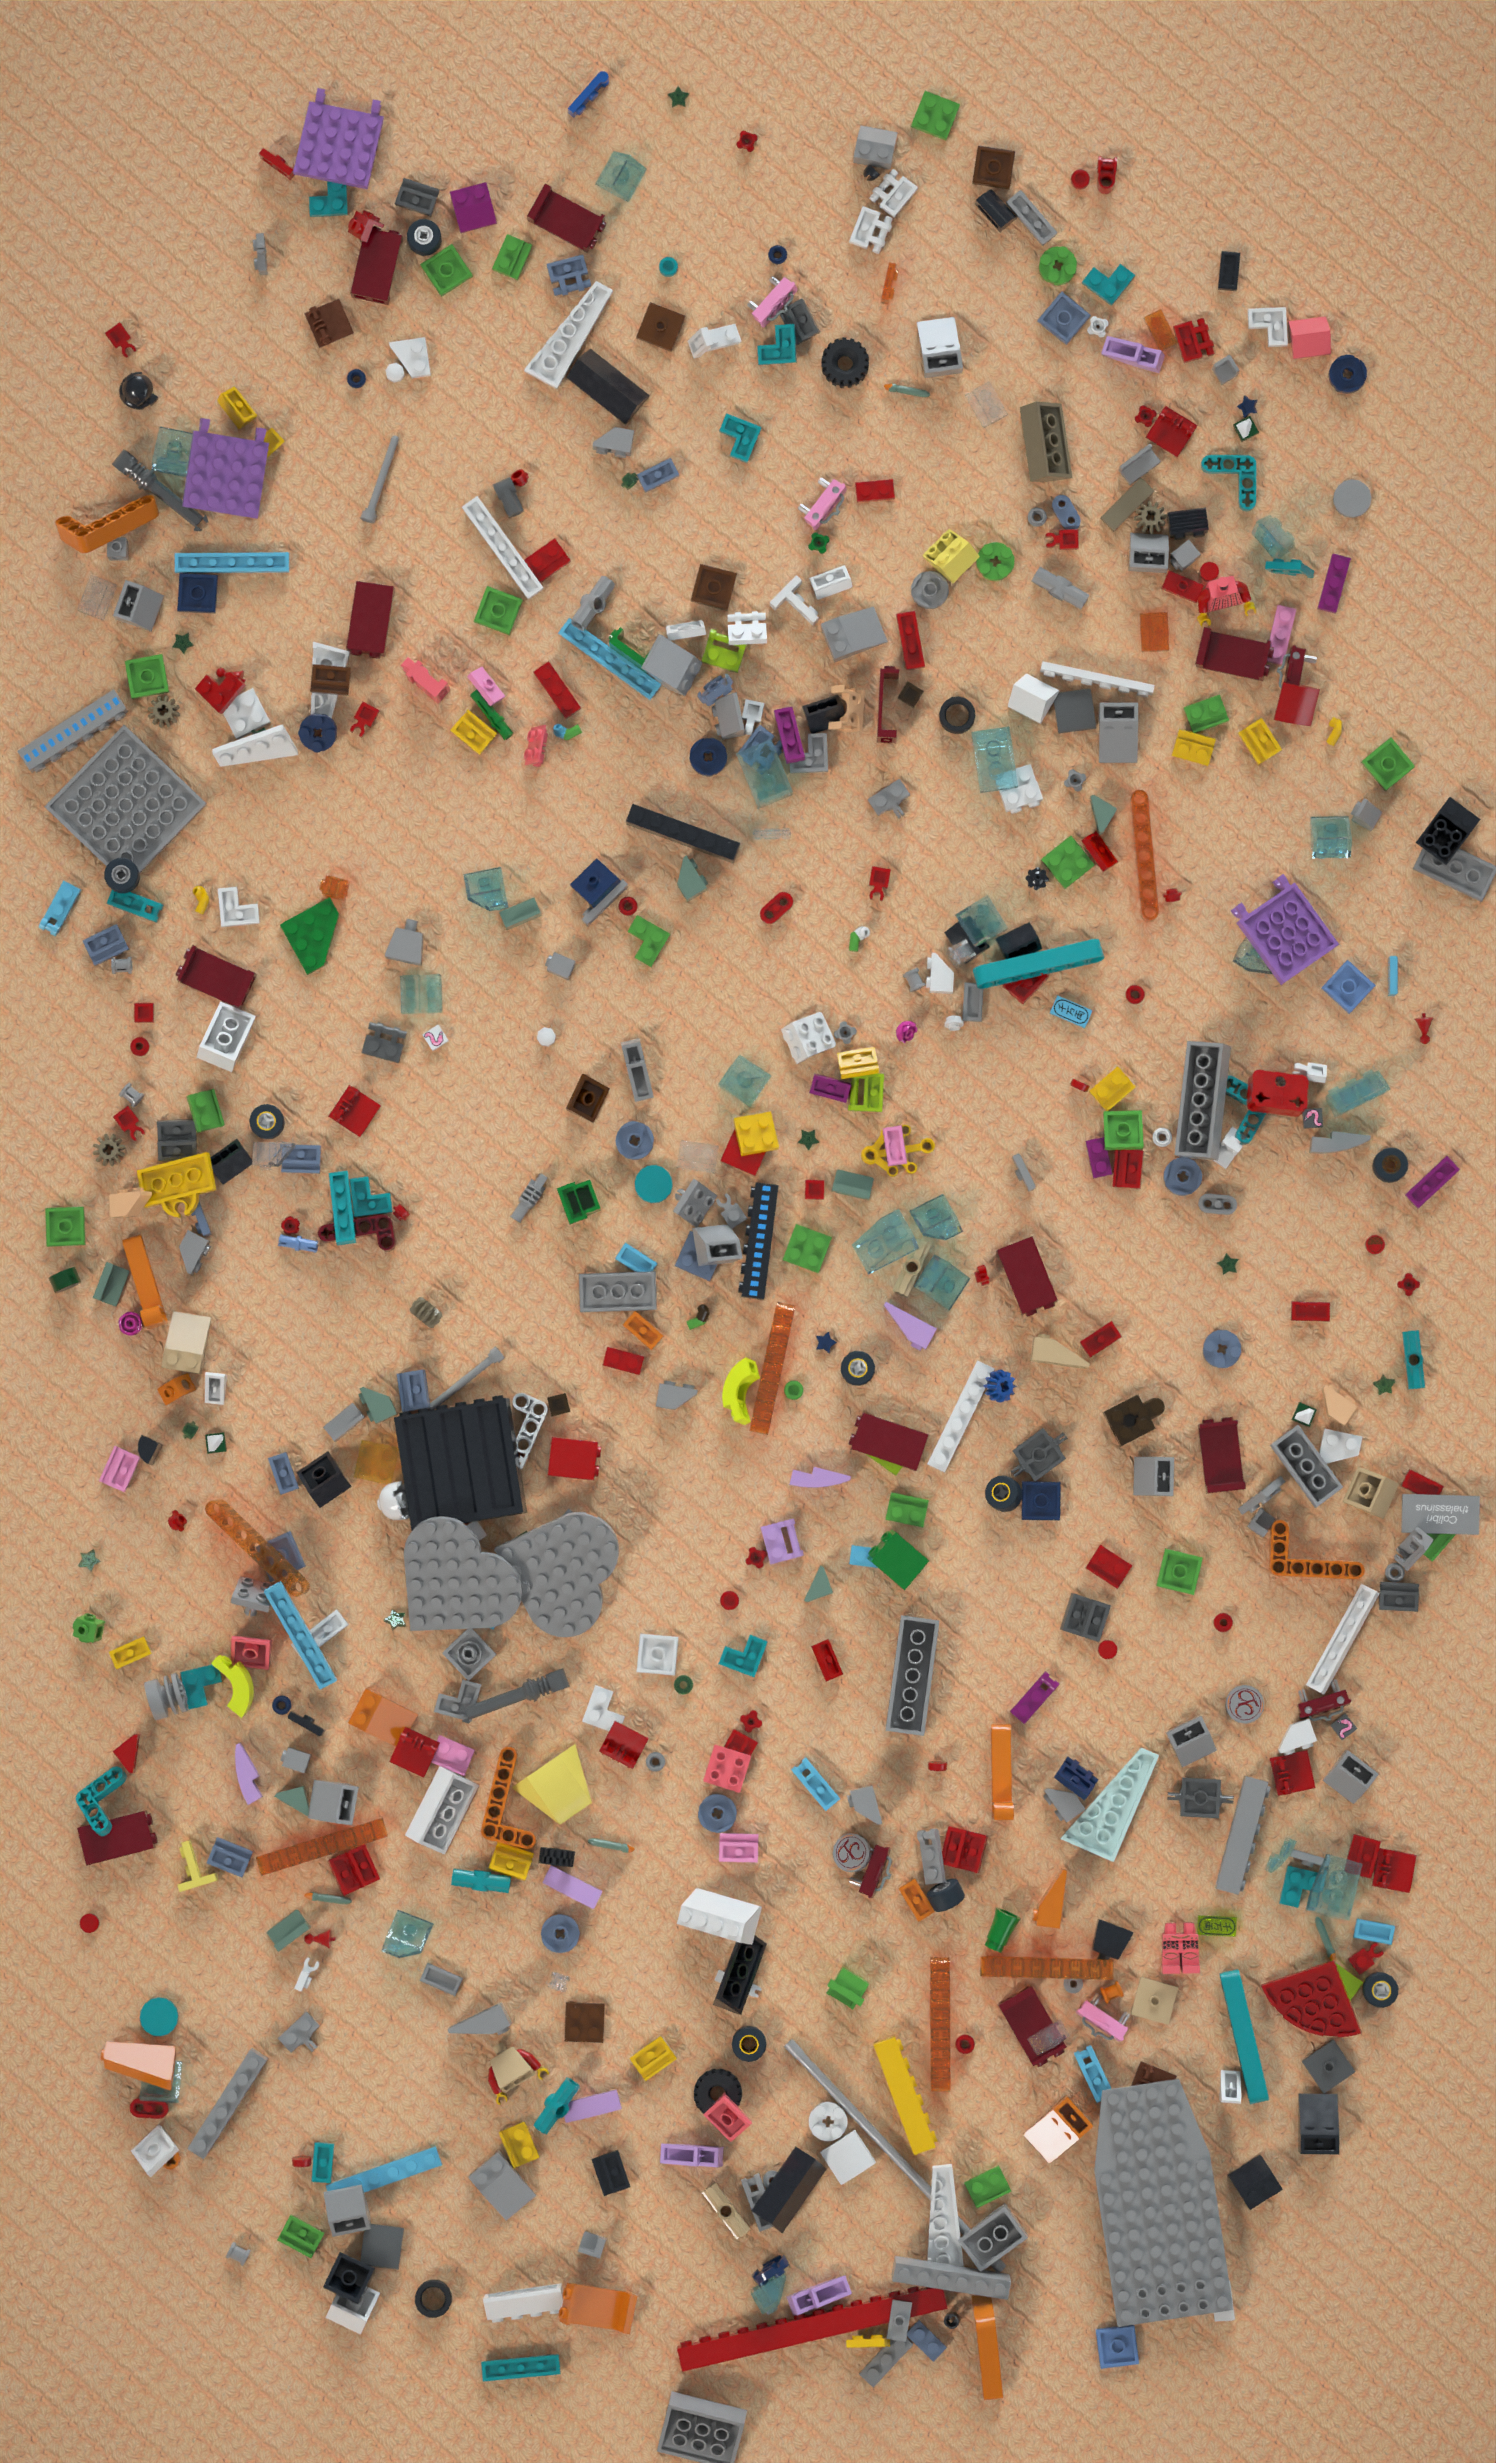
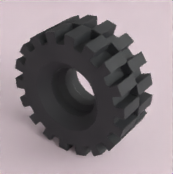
(854, 352)
(714, 2078)

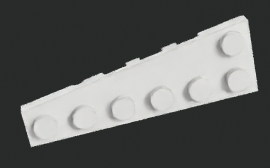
(562, 348)
(943, 2222)

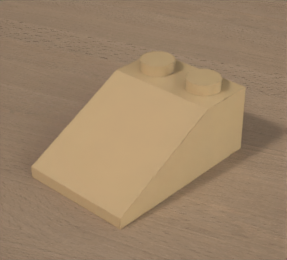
(186, 1343)
(1052, 1352)

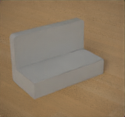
(1139, 465)
(344, 1422)

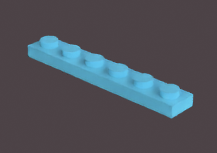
(232, 562)
(610, 660)
(300, 1635)
(391, 2171)

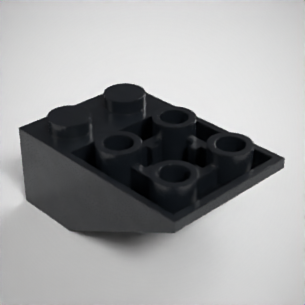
(1448, 831)
(1318, 2124)

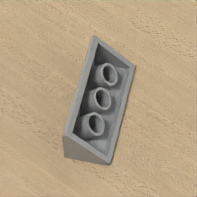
(1306, 1466)

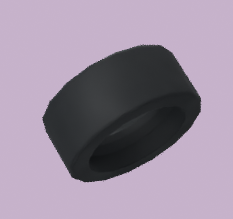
(957, 729)
(433, 2313)

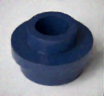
(777, 248)
(356, 372)
(278, 1710)

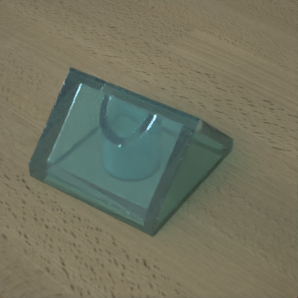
(621, 175)

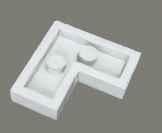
(1273, 320)
(234, 914)
(597, 1712)

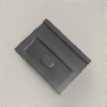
(417, 197)
(800, 315)
(1399, 1596)

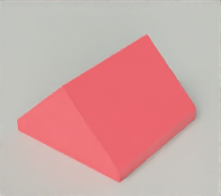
(1310, 337)
(251, 1652)
(728, 2117)

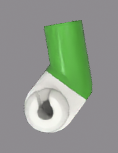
(856, 936)

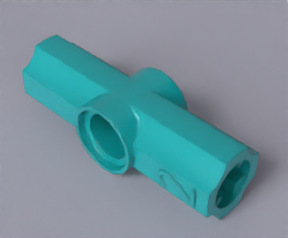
(1412, 1346)
(481, 1880)
(556, 2105)

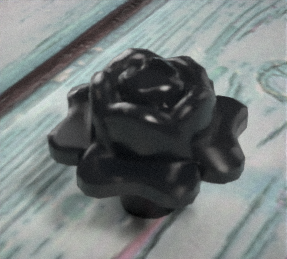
(1037, 878)

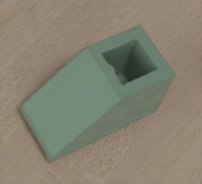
(689, 881)
(379, 1405)

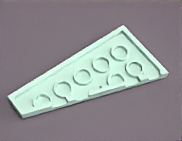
(1107, 1818)

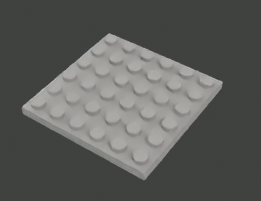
(125, 802)

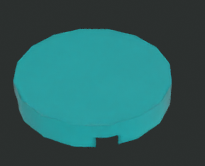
(653, 1184)
(159, 2016)

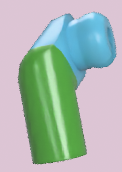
(565, 733)

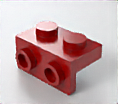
(362, 224)

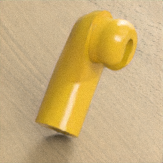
(1336, 732)
(202, 898)

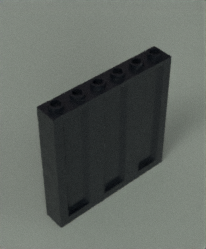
(461, 1462)

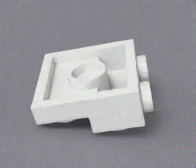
(1026, 794)

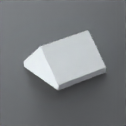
(1032, 698)

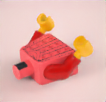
(1223, 594)

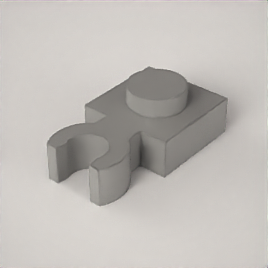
(733, 1214)

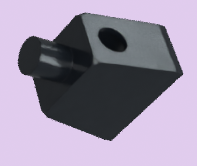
(1110, 1940)

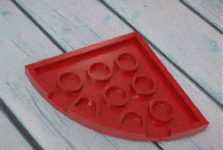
(1314, 2001)

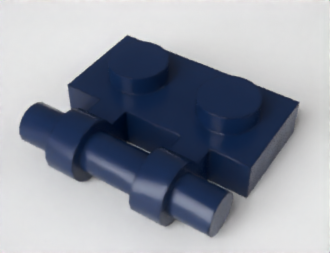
(1076, 1778)

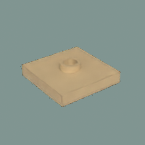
(1154, 2000)

